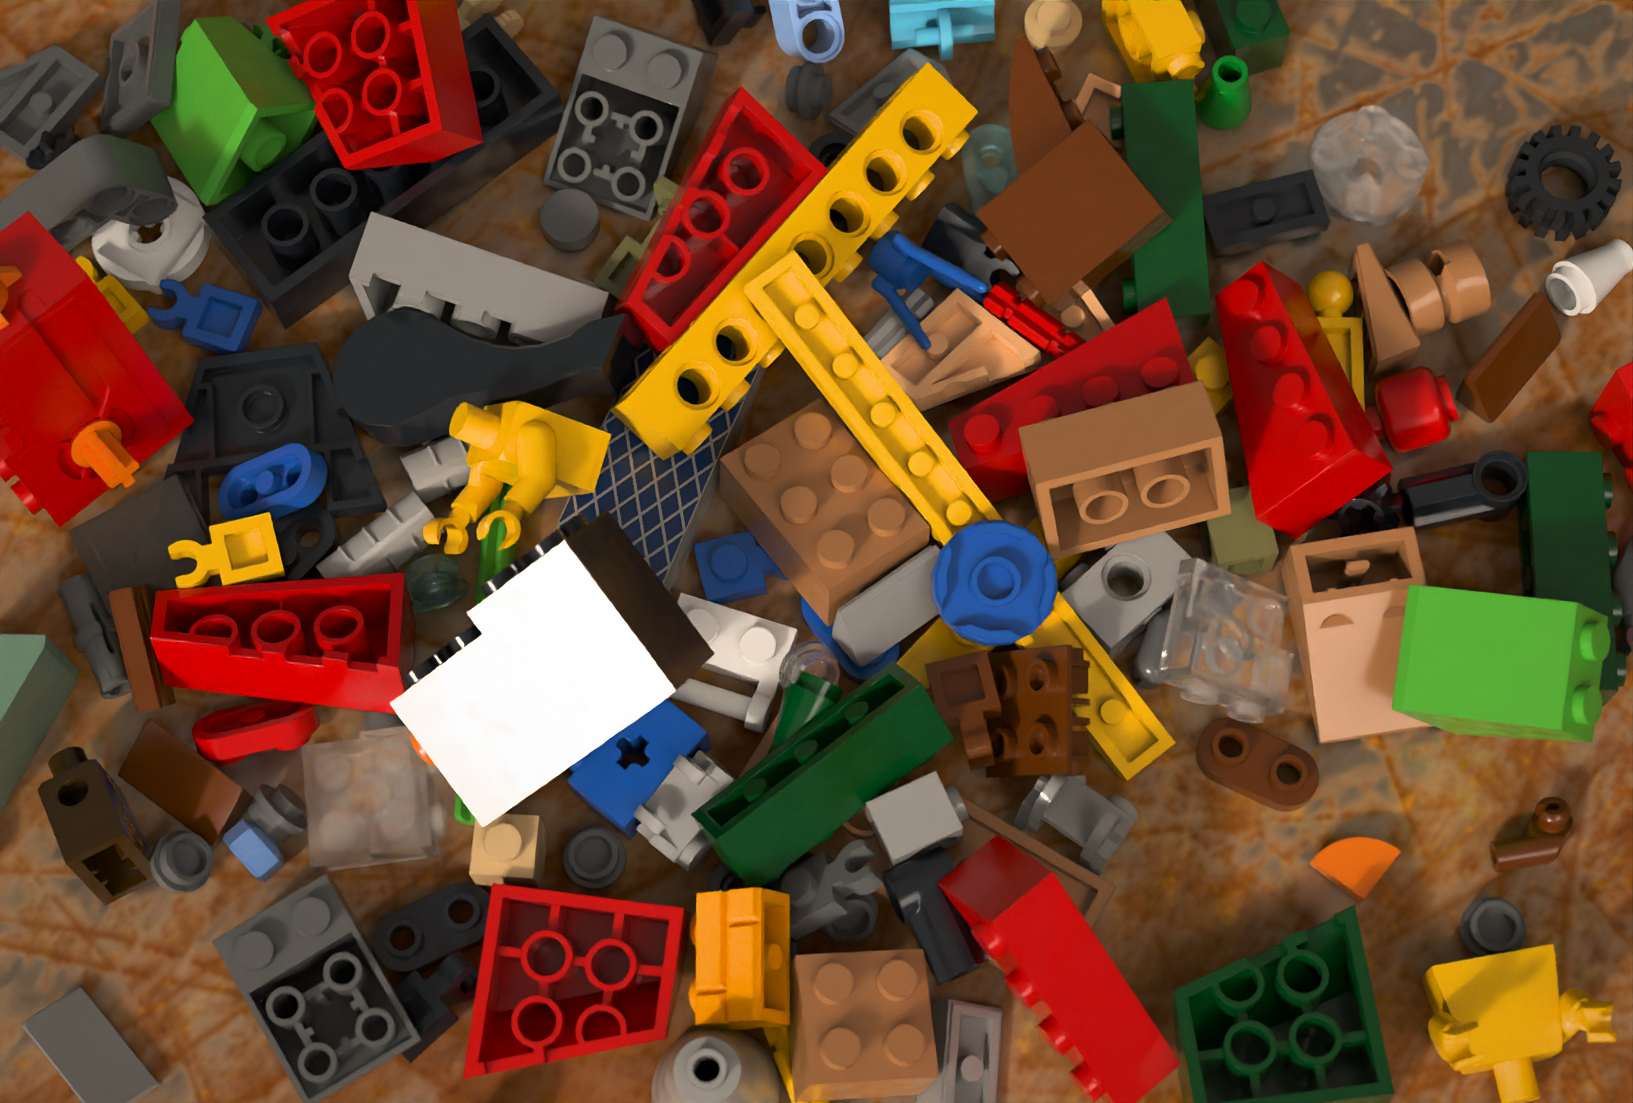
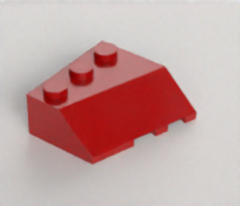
(384, 77)
(572, 977)

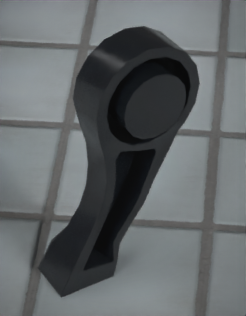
(411, 372)

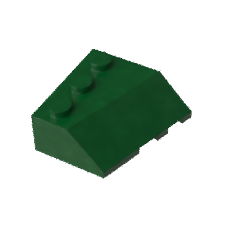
(1285, 1024)

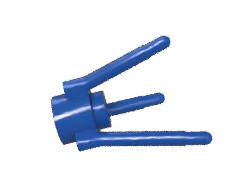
(906, 265)

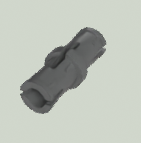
(95, 635)

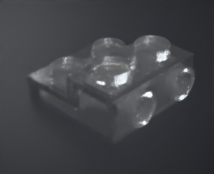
(1226, 643)
(370, 801)

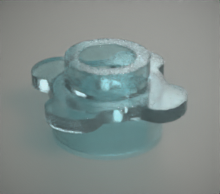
(434, 582)

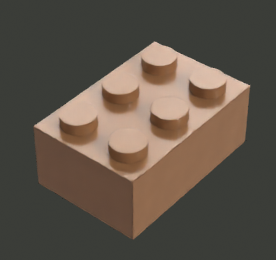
(1126, 469)
(821, 508)

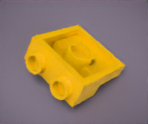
(1155, 39)

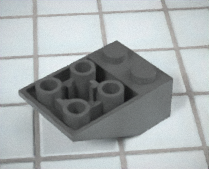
(628, 115)
(317, 990)

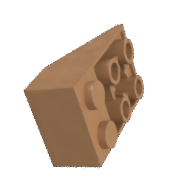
(1349, 627)

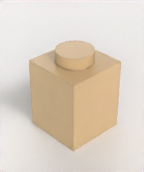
(509, 852)

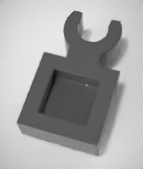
(822, 883)

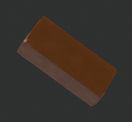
(1510, 360)
(184, 783)

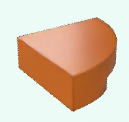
(1355, 864)

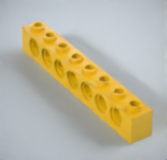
(922, 105)

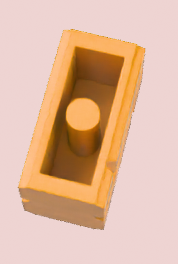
(741, 959)

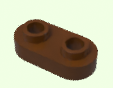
(1256, 767)

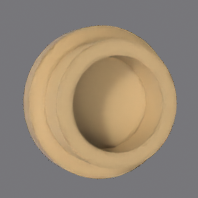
(1053, 23)

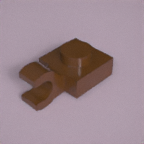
(965, 698)

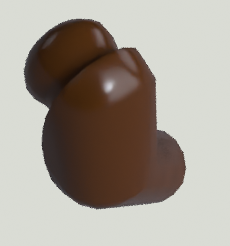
(1540, 841)

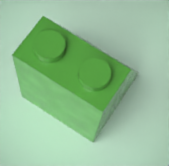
(231, 108)
(1501, 664)

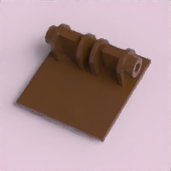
(1036, 709)

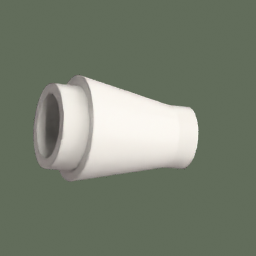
(1587, 278)

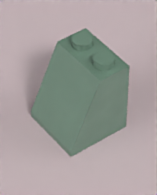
(32, 692)

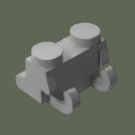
(667, 814)
(1081, 815)

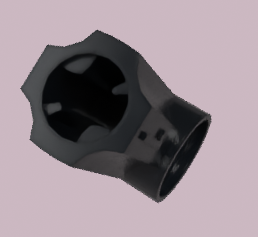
(1459, 495)
(932, 917)

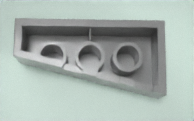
(468, 287)

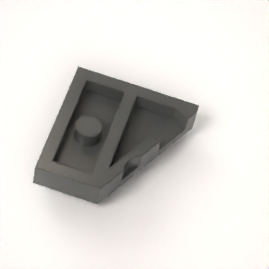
(43, 96)

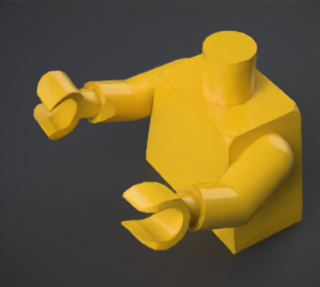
(522, 447)
(1507, 1014)

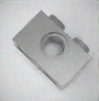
(1117, 619)

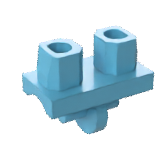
(940, 23)

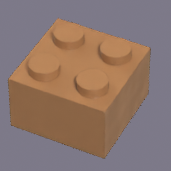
(860, 1025)

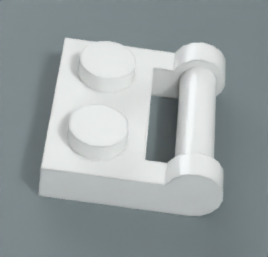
(743, 649)

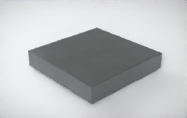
(140, 68)

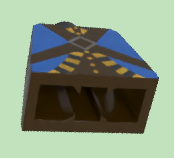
(95, 826)

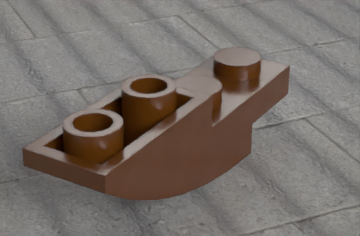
(1035, 105)

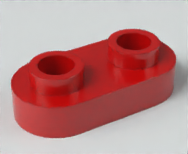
(254, 727)

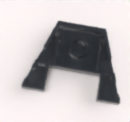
(265, 401)

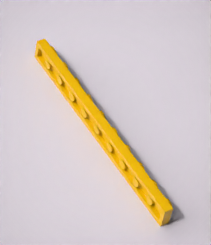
(938, 486)

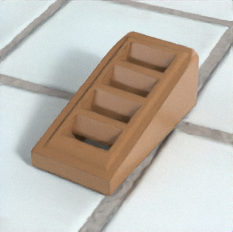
(1387, 331)

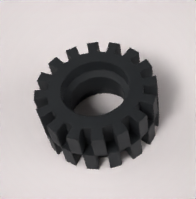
(1571, 153)

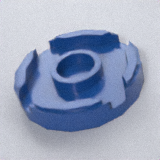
(994, 583)

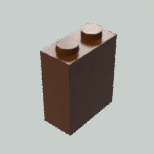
(1072, 218)

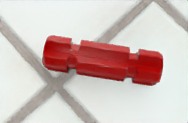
(1030, 321)

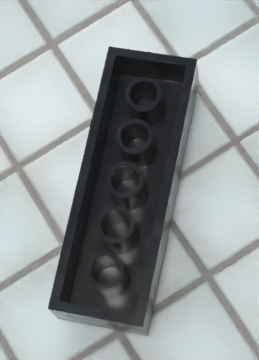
(305, 216)

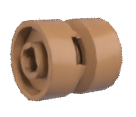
(1444, 286)

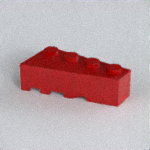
(1117, 365)
(290, 640)
(1060, 972)

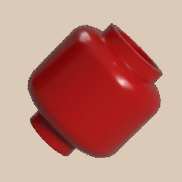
(1412, 409)

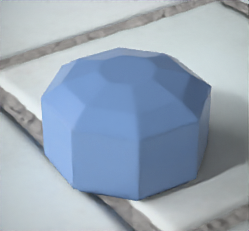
(255, 849)

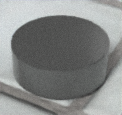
(570, 219)

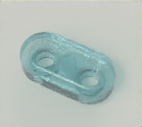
(987, 181)

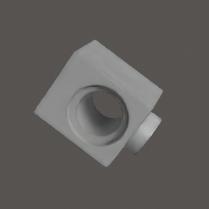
(917, 818)

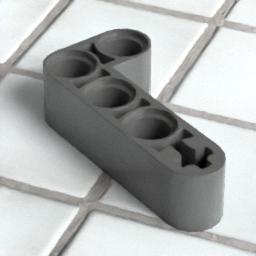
(90, 186)

